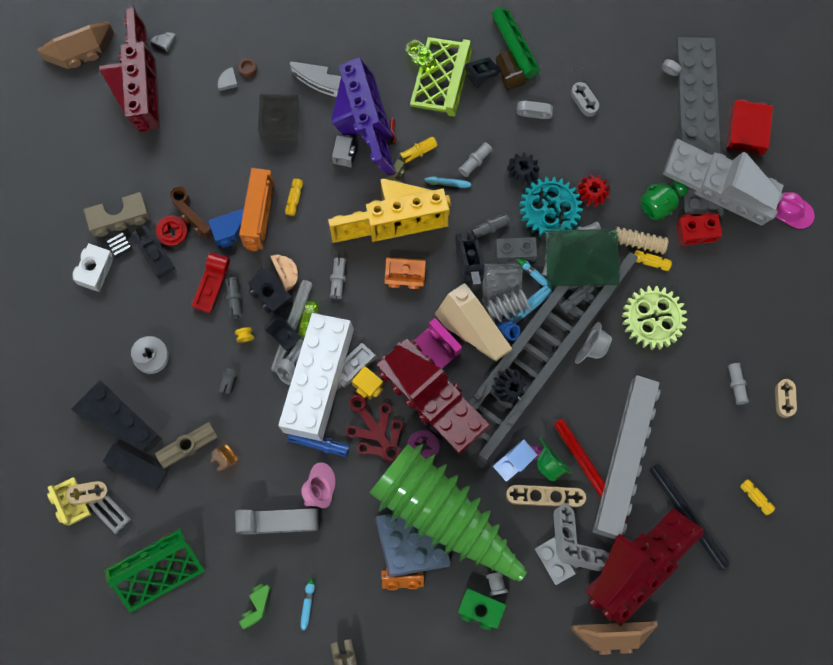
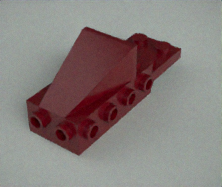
(134, 78)
(432, 395)
(641, 566)

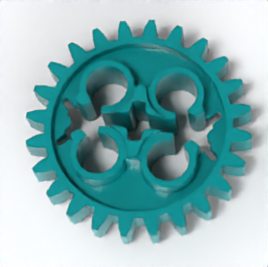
(565, 197)

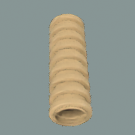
(641, 240)

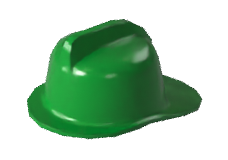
(550, 464)

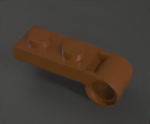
(187, 214)

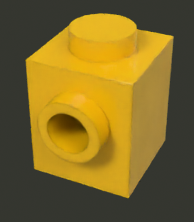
(367, 384)

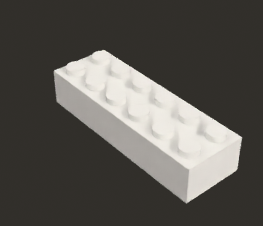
(316, 377)

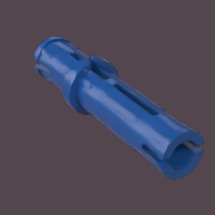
(325, 445)

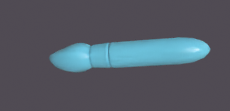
(447, 182)

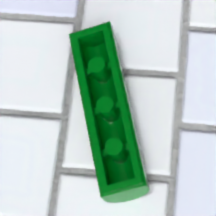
(515, 42)

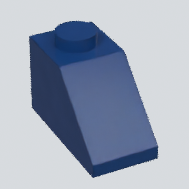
(227, 228)

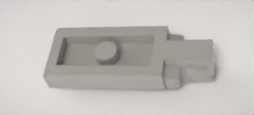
(354, 363)

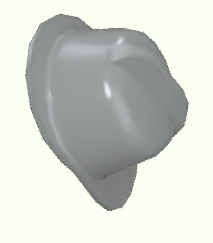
(595, 345)

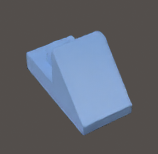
(515, 460)

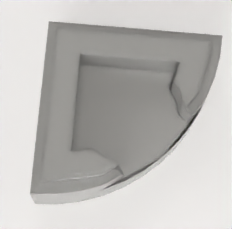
(163, 41)
(227, 80)

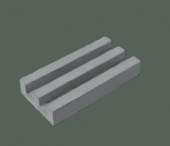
(121, 524)

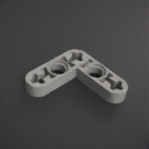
(565, 519)

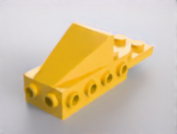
(399, 204)

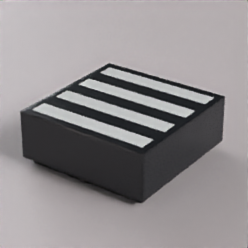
(119, 244)

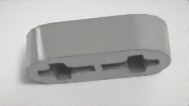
(581, 100)
(534, 109)

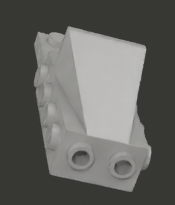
(728, 183)

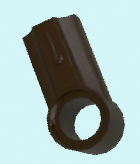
(511, 75)

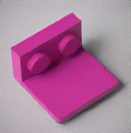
(438, 344)

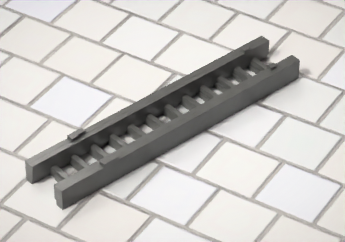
(552, 363)

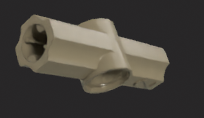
(174, 451)

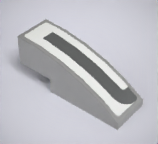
(316, 77)

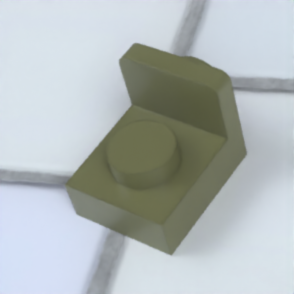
(399, 169)

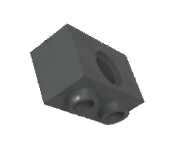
(511, 249)

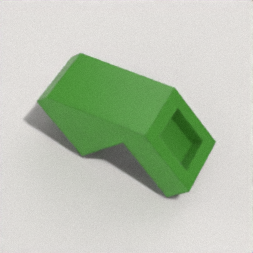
(260, 599)

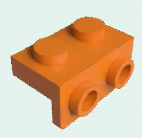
(404, 272)

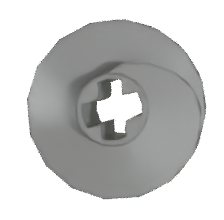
(140, 355)

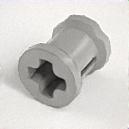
(496, 584)

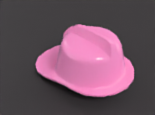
(319, 486)

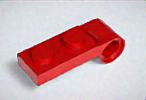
(211, 283)

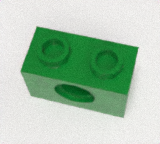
(493, 614)

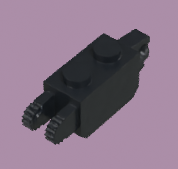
(470, 261)

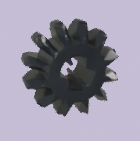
(526, 162)
(509, 385)

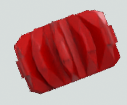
(597, 185)

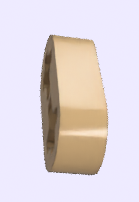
(781, 399)
(85, 488)

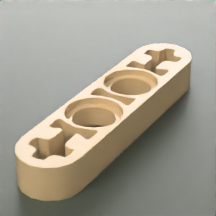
(545, 496)

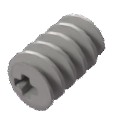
(508, 306)

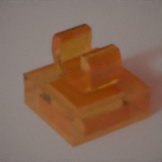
(224, 457)

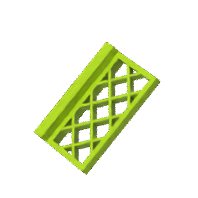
(455, 83)

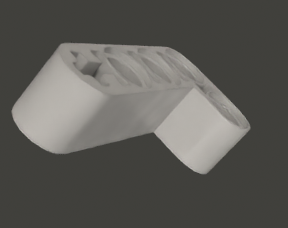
(276, 521)

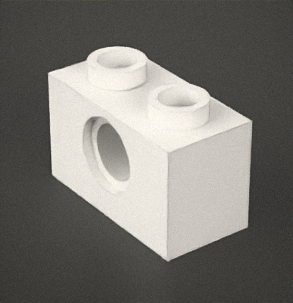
(95, 278)

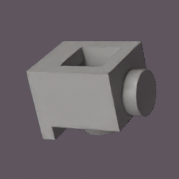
(343, 151)

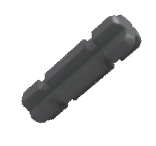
(576, 298)

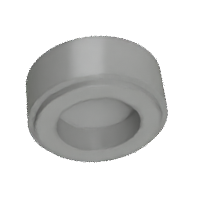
(671, 67)

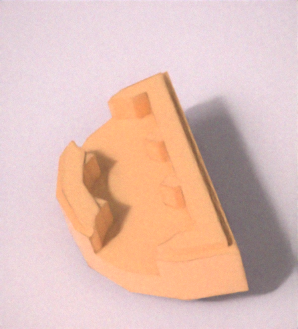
(286, 270)

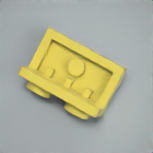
(67, 512)

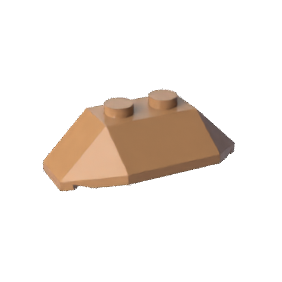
(78, 46)
(613, 637)

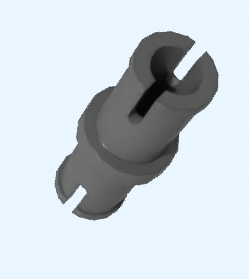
(490, 225)
(233, 297)

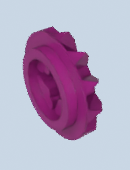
(431, 442)

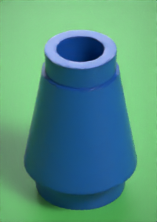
(509, 330)

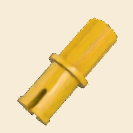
(418, 149)

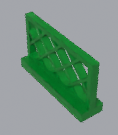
(146, 560)

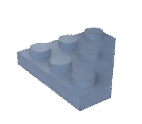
(404, 552)

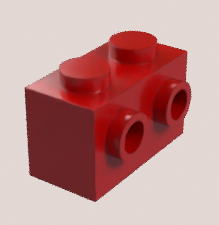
(698, 229)

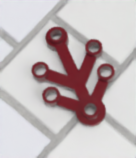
(377, 432)

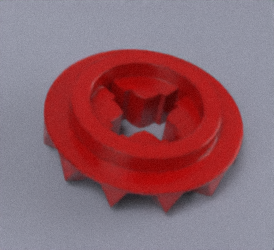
(176, 223)

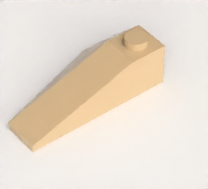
(469, 320)

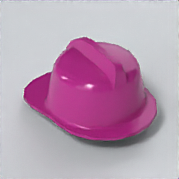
(795, 211)

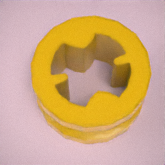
(244, 334)

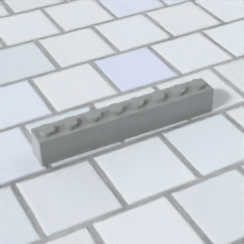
(626, 458)

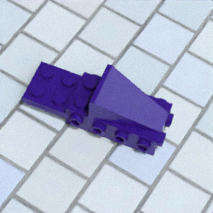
(361, 111)

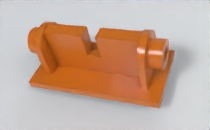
(410, 581)

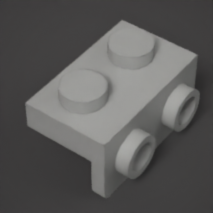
(557, 570)

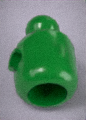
(662, 199)

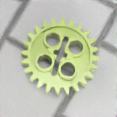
(658, 333)

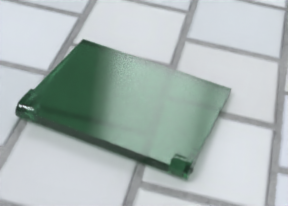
(582, 257)

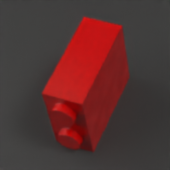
(749, 127)

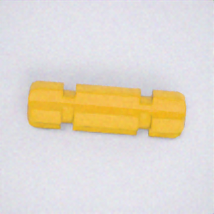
(293, 197)
(652, 260)
(757, 497)

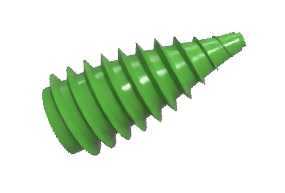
(443, 512)

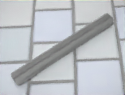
(294, 317)

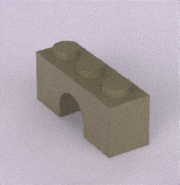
(133, 212)

